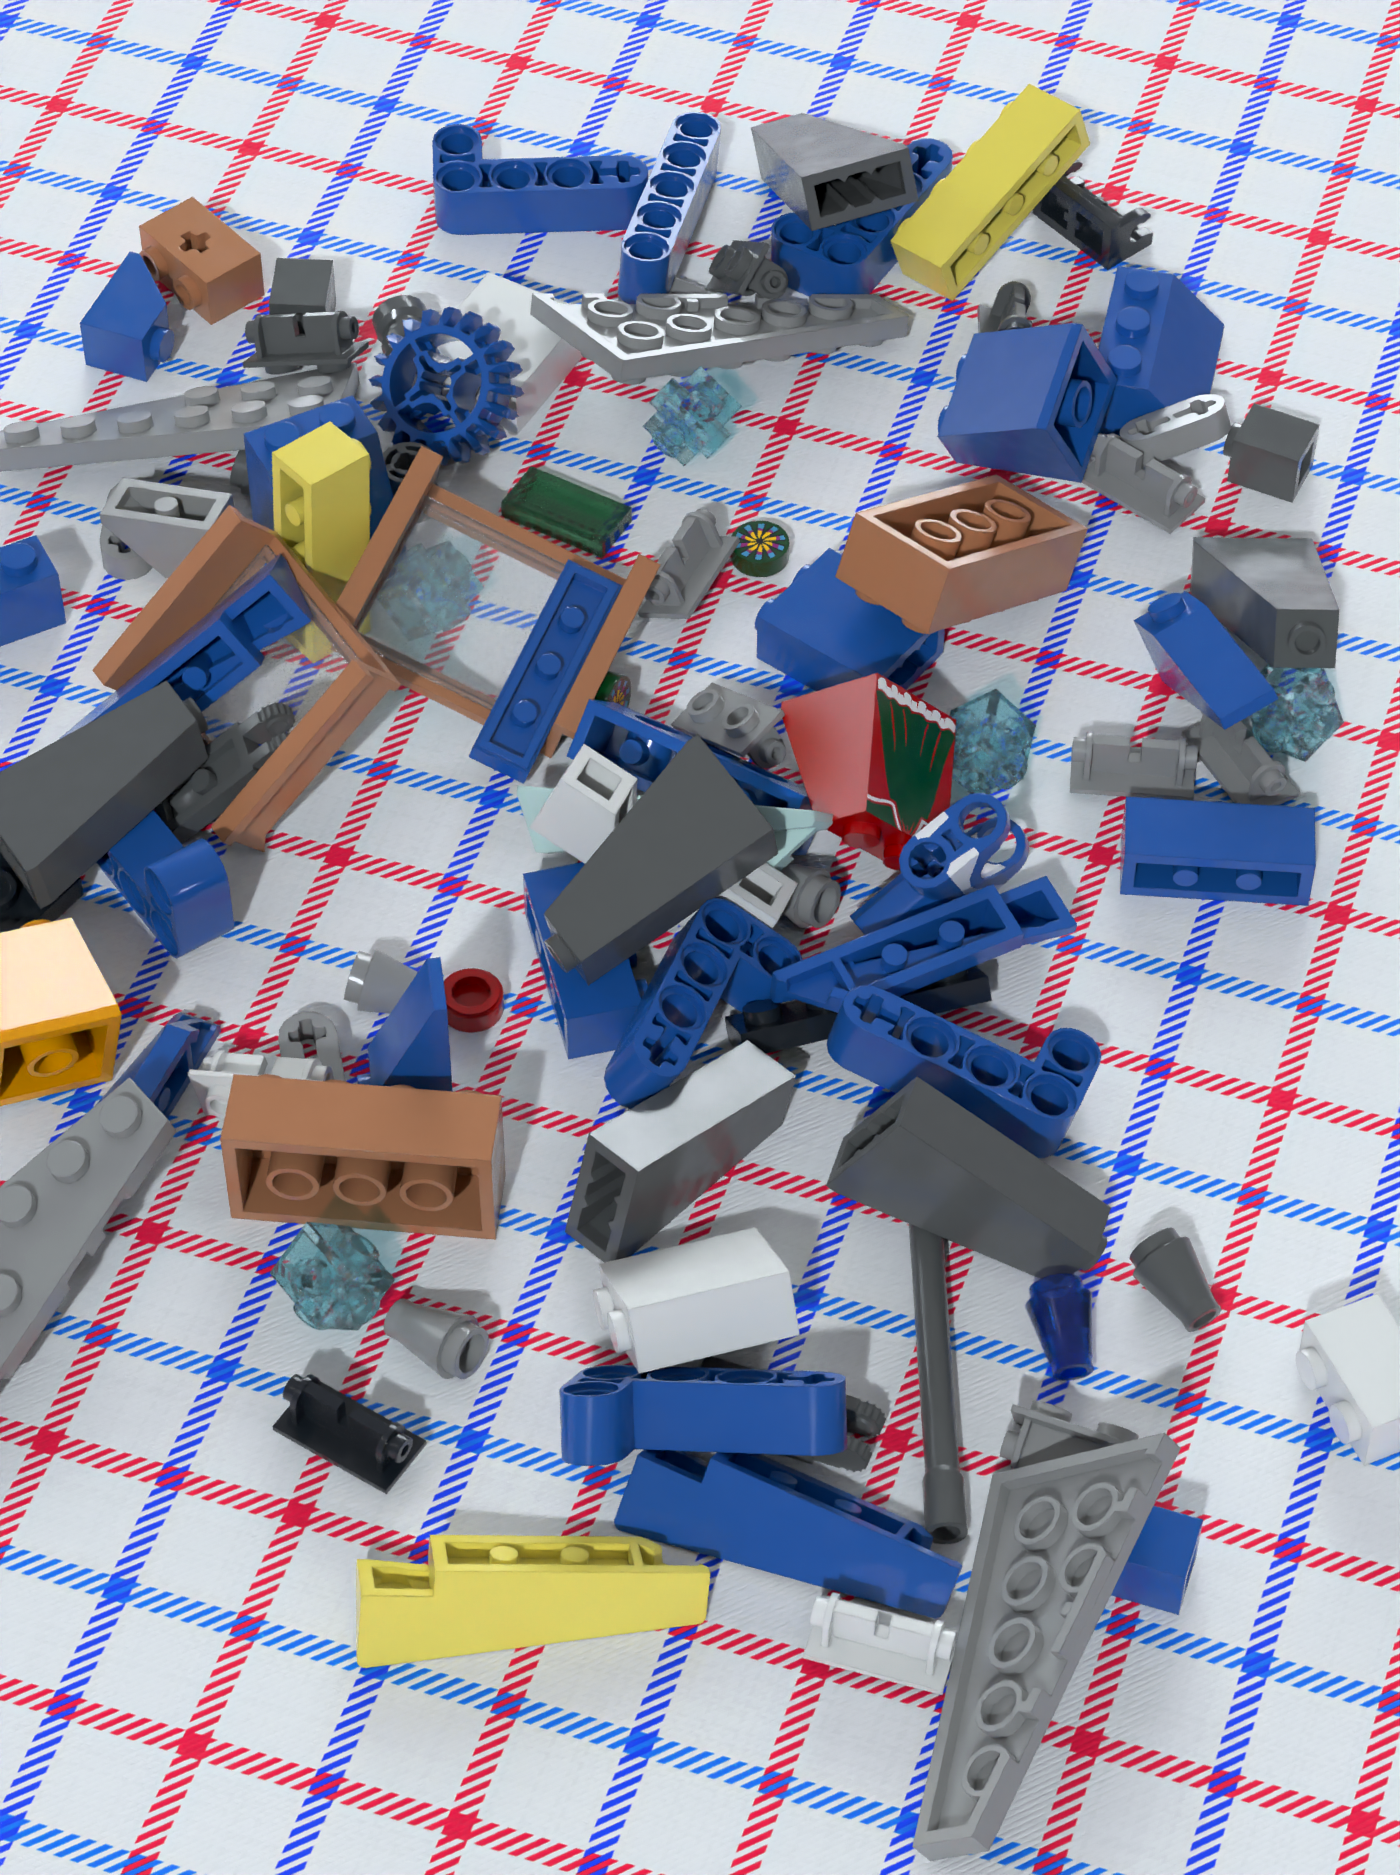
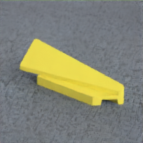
(519, 1594)

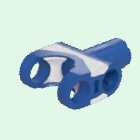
(946, 864)

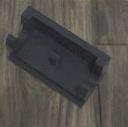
(1091, 222)

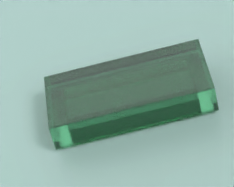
(566, 512)

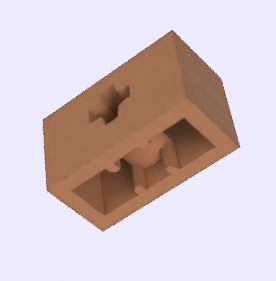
(201, 260)

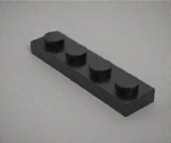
(797, 1023)

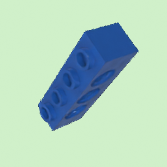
(648, 746)

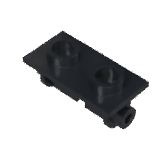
(347, 1433)

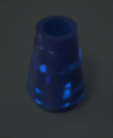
(1063, 1323)

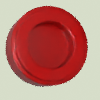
(473, 1000)

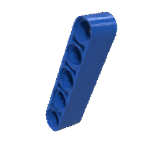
(669, 206)

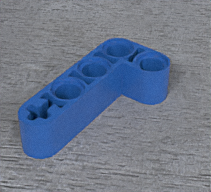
(529, 193)
(859, 251)
(171, 887)
(712, 958)
(1022, 1099)
(699, 1409)

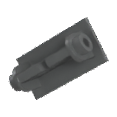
(746, 271)
(1007, 310)
(283, 349)

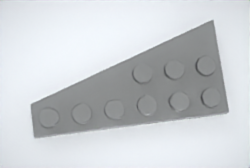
(694, 330)
(188, 424)
(60, 1205)
(1033, 1598)

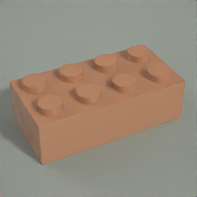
(960, 553)
(364, 1156)

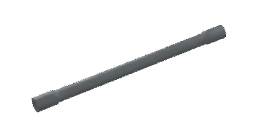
(942, 1482)

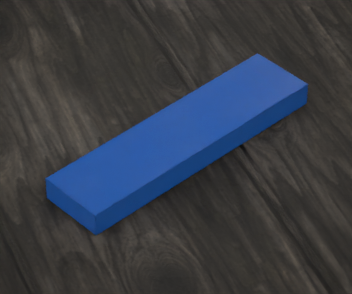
(545, 671)

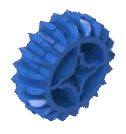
(419, 353)

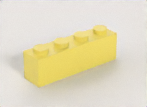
(990, 191)
(323, 503)

